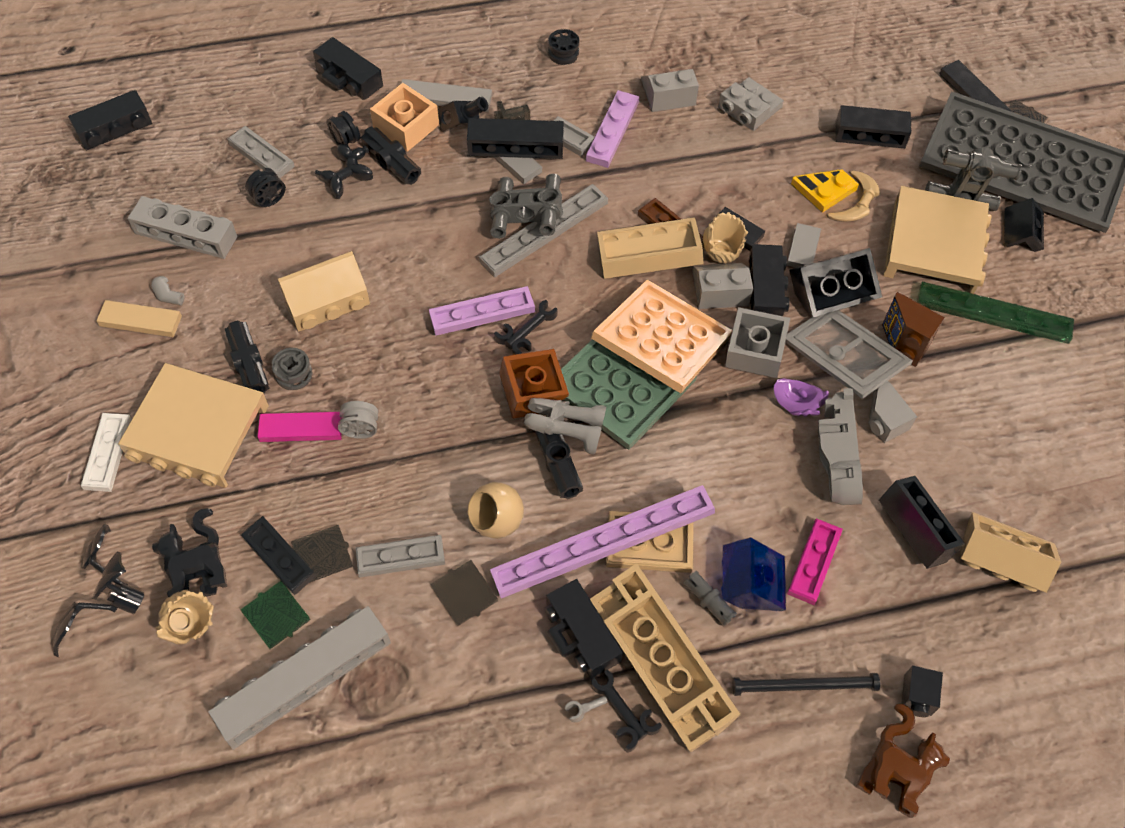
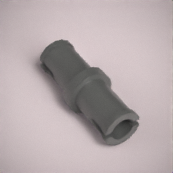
(710, 598)

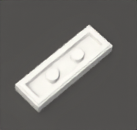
(105, 453)

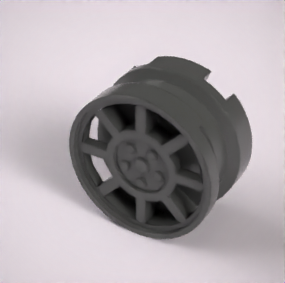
(291, 367)

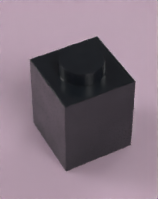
(922, 690)

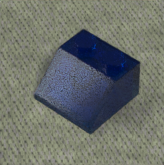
(753, 576)

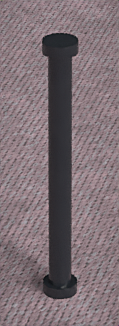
(802, 684)

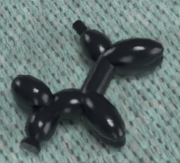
(352, 168)

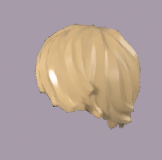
(724, 238)
(184, 617)

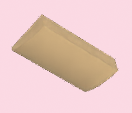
(650, 248)

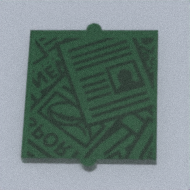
(275, 615)

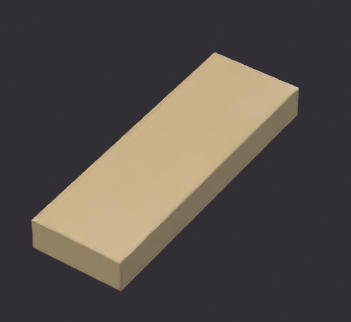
(139, 318)

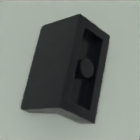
(1024, 224)

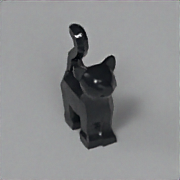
(193, 562)

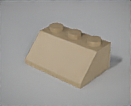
(324, 291)
(1010, 553)

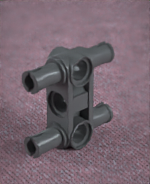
(975, 175)
(526, 205)

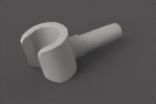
(585, 707)

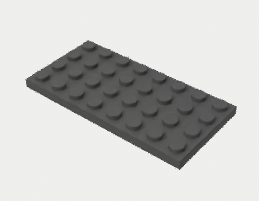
(1059, 168)

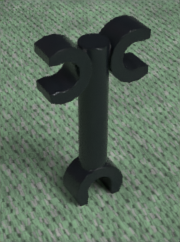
(518, 339)
(636, 729)

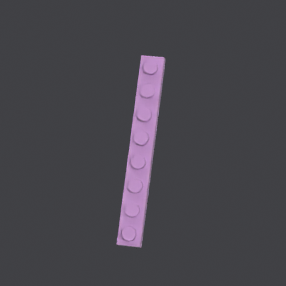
(602, 541)

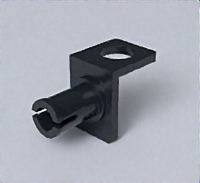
(461, 112)

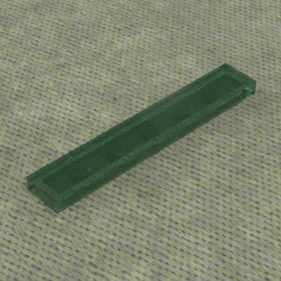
(996, 312)

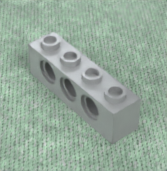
(183, 227)

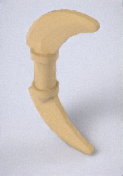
(870, 190)

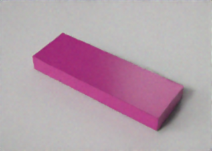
(299, 427)
(814, 561)

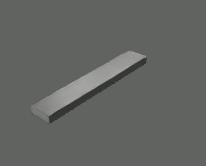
(530, 239)

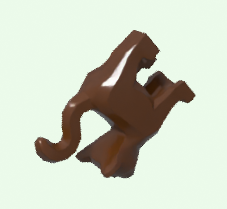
(899, 767)

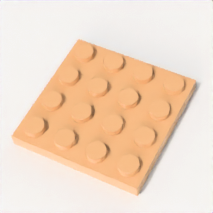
(662, 335)

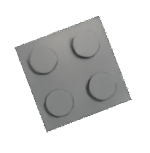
(757, 342)

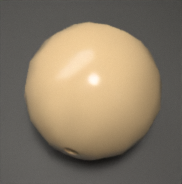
(495, 510)

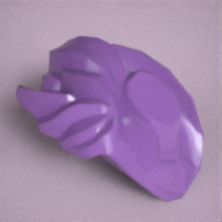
(799, 397)

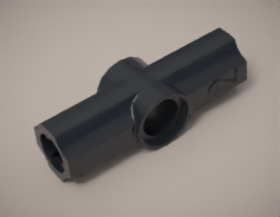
(391, 155)
(246, 356)
(562, 470)

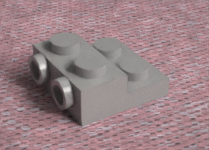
(749, 103)

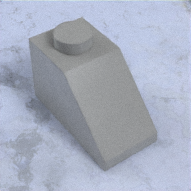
(889, 413)

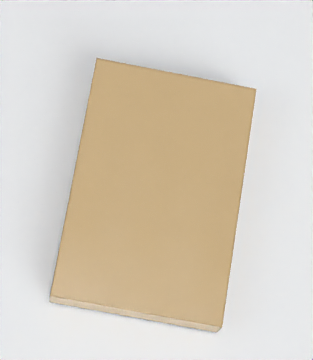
(663, 553)

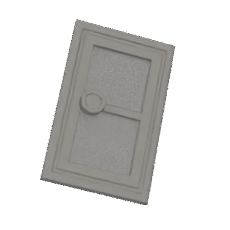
(848, 351)

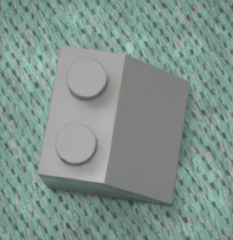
(671, 89)
(722, 285)

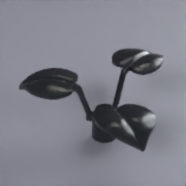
(120, 595)

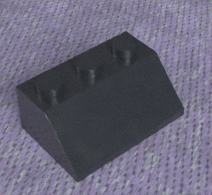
(836, 282)

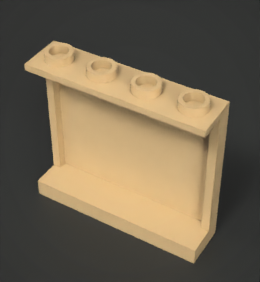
(938, 237)
(191, 424)

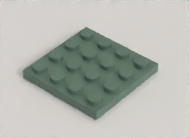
(630, 395)

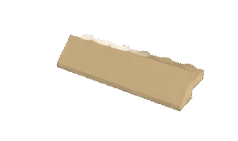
(665, 658)

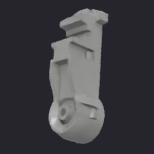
(840, 449)

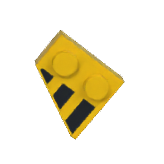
(825, 188)

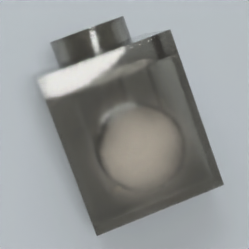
(517, 113)

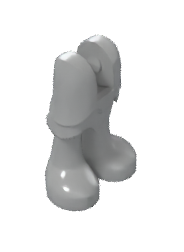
(554, 421)

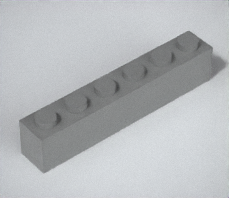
(299, 677)

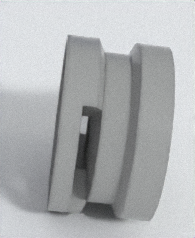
(358, 418)

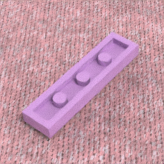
(612, 129)
(481, 310)

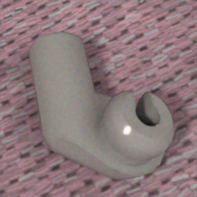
(163, 292)

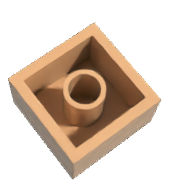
(405, 116)

